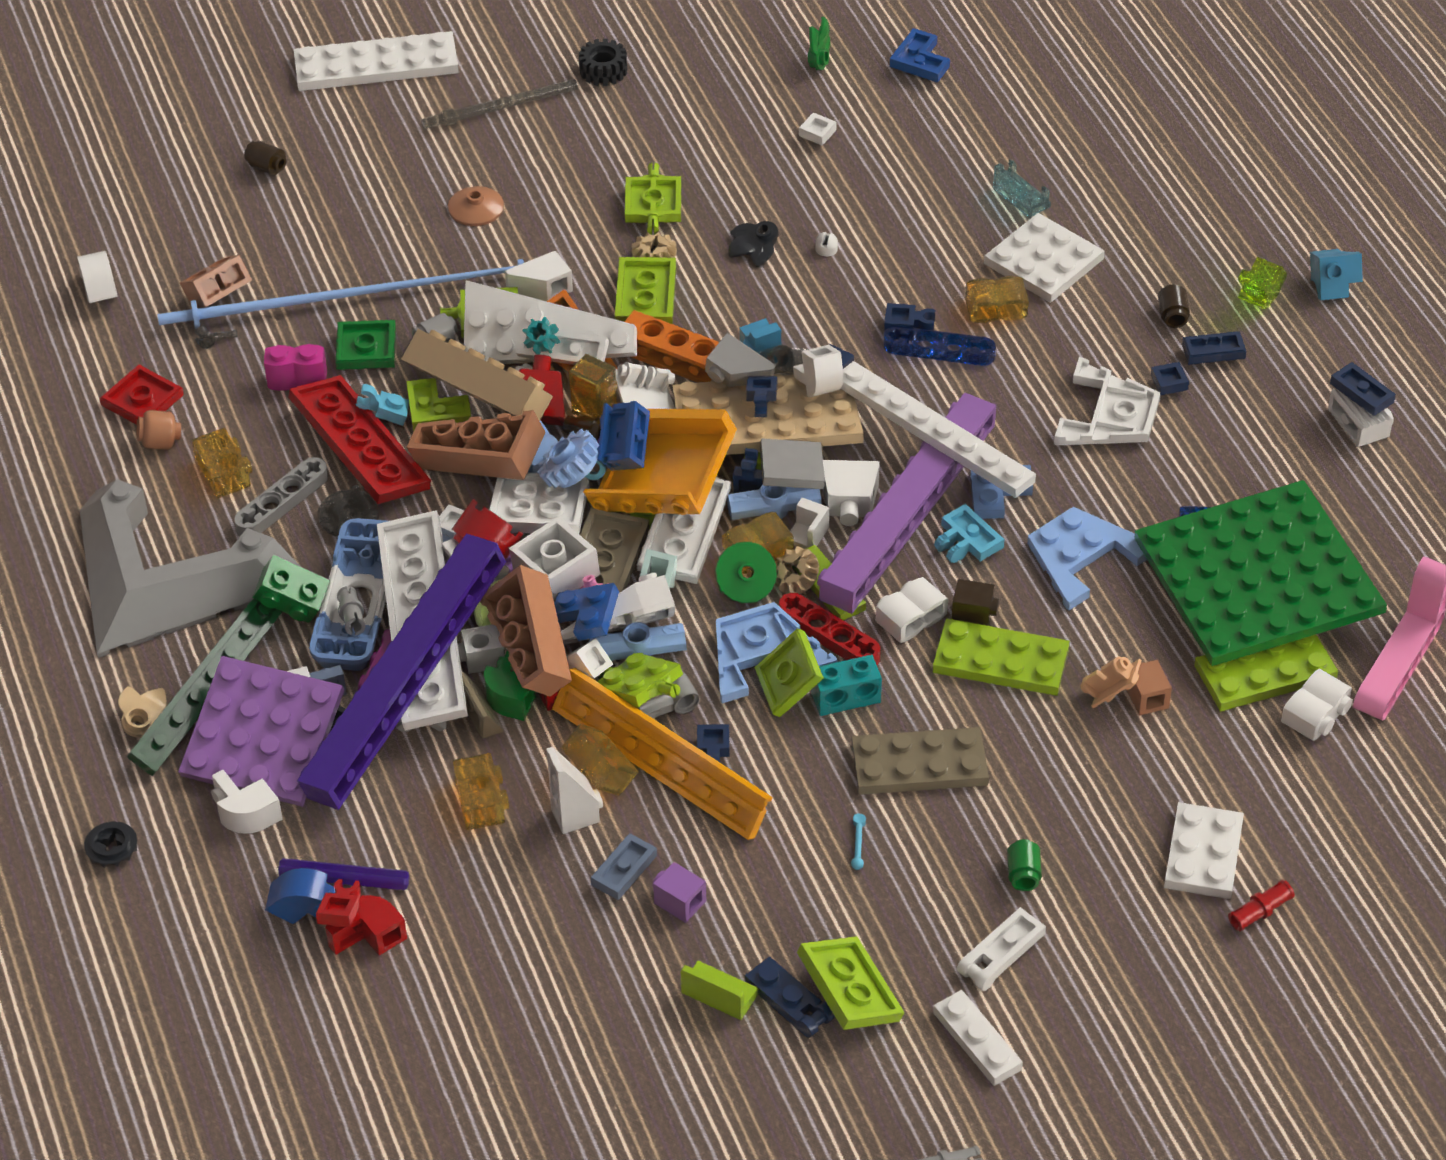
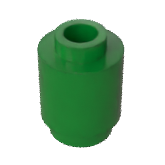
(1024, 865)

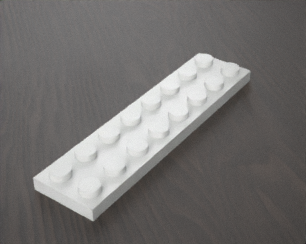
(410, 562)

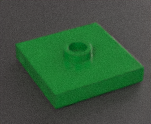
(365, 344)

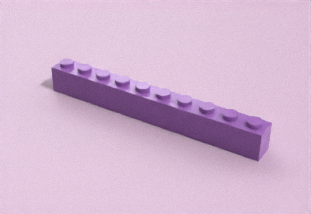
(899, 512)

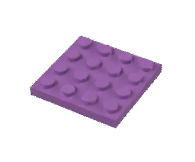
(260, 727)

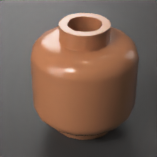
(158, 429)

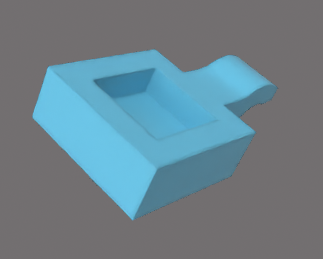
(387, 405)

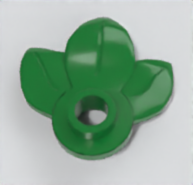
(819, 45)

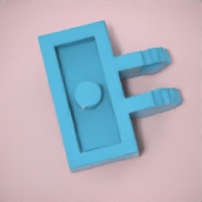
(971, 532)

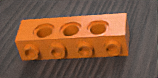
(671, 347)

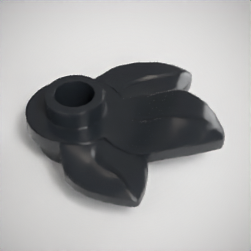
(752, 241)

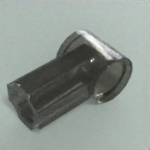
(786, 358)

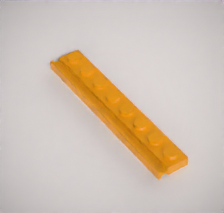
(665, 754)

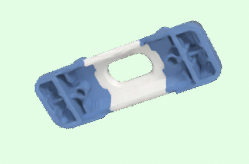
(354, 565)

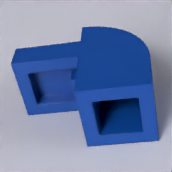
(297, 894)

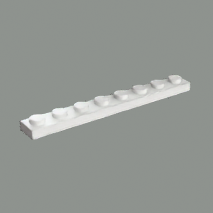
(937, 430)

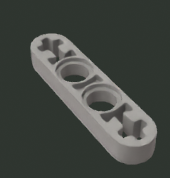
(286, 500)

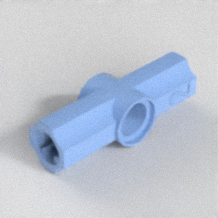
(768, 500)
(641, 639)

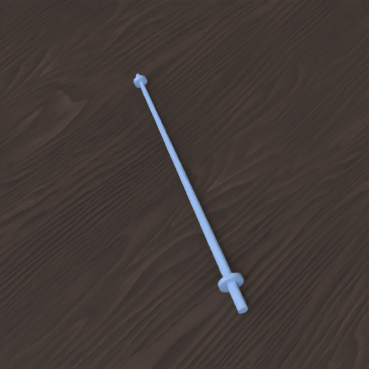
(196, 314)

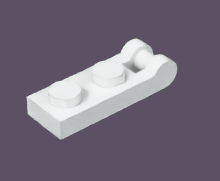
(1001, 948)

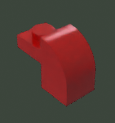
(375, 921)

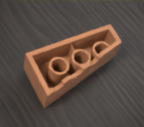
(479, 447)
(529, 629)

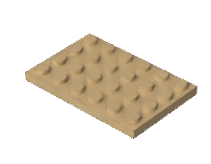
(793, 416)

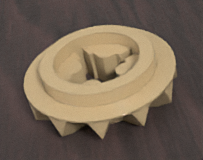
(643, 246)
(807, 565)

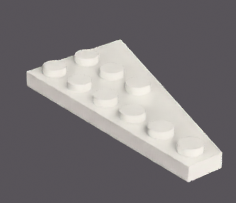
(497, 317)

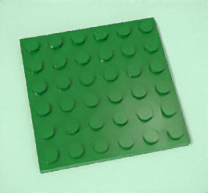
(1259, 572)

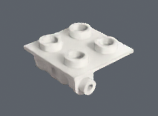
(645, 385)

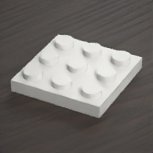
(1044, 256)
(532, 503)

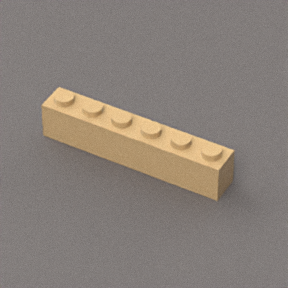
(474, 375)

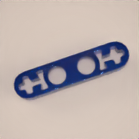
(940, 342)

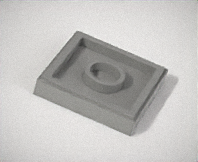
(792, 463)

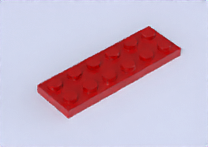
(359, 440)

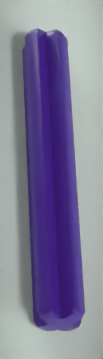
(350, 873)

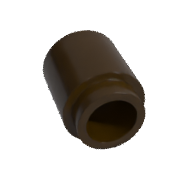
(265, 157)
(1174, 306)

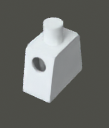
(850, 488)

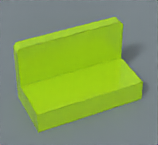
(717, 989)

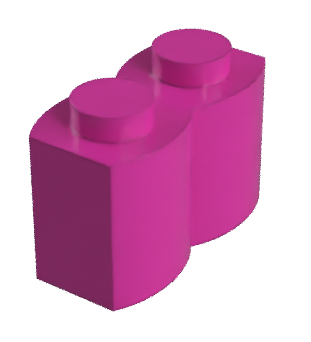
(293, 367)

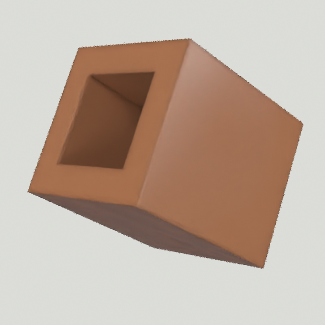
(1151, 690)

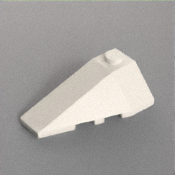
(641, 602)

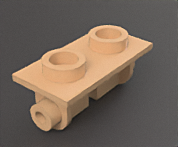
(1111, 680)

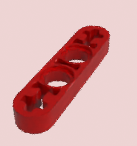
(832, 627)

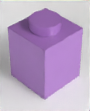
(679, 891)

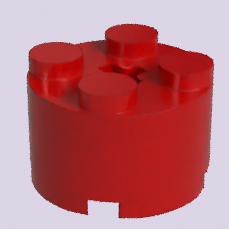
(487, 526)

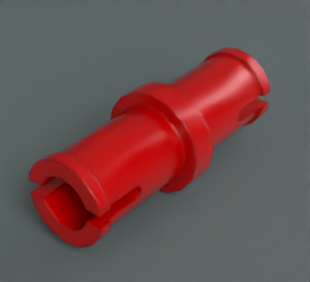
(1261, 905)

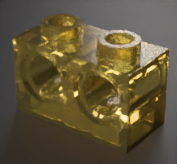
(222, 462)

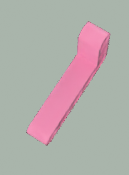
(1407, 643)

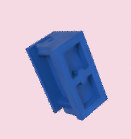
(623, 436)

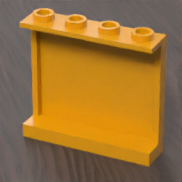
(679, 465)

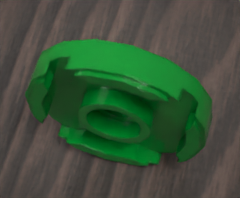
(729, 572)

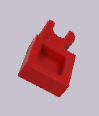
(339, 907)

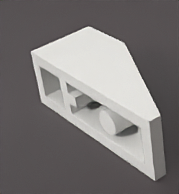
(571, 795)

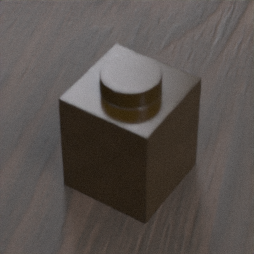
(974, 602)

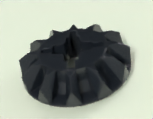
(103, 836)

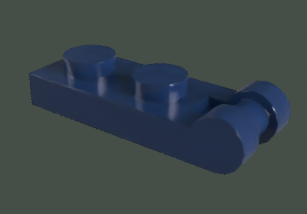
(789, 997)

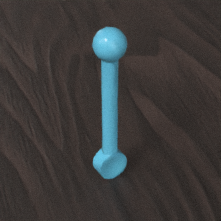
(859, 821)

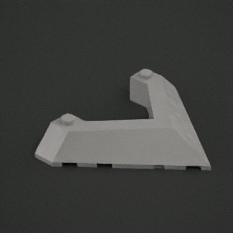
(140, 604)

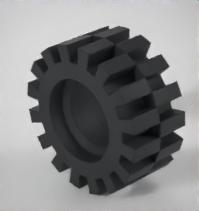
(613, 58)

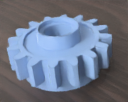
(569, 460)

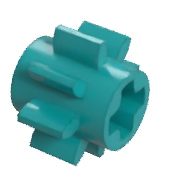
(537, 329)

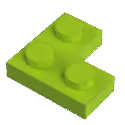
(428, 407)

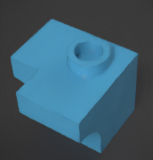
(1333, 272)
(761, 335)

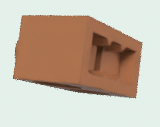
(216, 281)

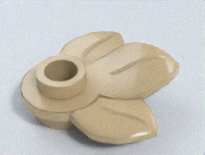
(140, 708)

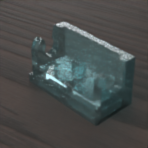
(1019, 191)

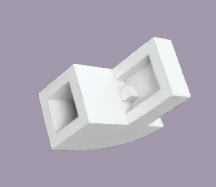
(97, 276)
(820, 370)
(245, 809)

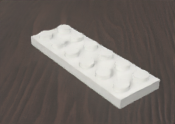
(375, 61)

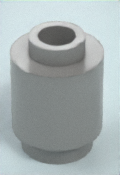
(440, 323)

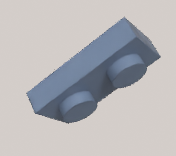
(623, 866)

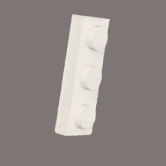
(570, 349)
(977, 1037)

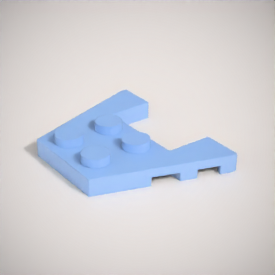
(1073, 543)
(747, 639)

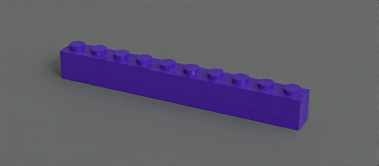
(401, 672)

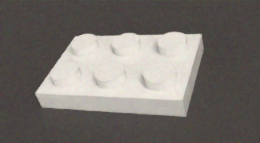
(1204, 850)

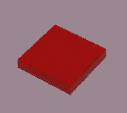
(141, 392)

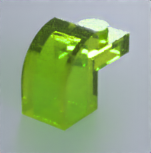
(1261, 283)

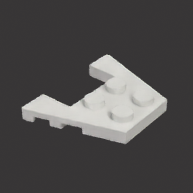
(1122, 411)

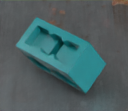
(848, 685)

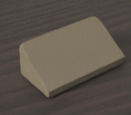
(480, 710)

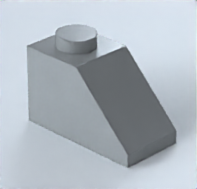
(734, 361)

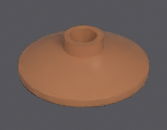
(475, 206)

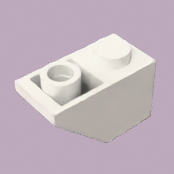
(541, 277)

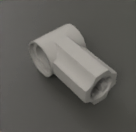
(683, 703)

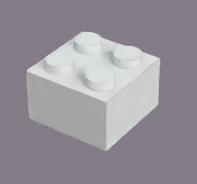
(559, 554)

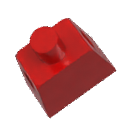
(553, 383)

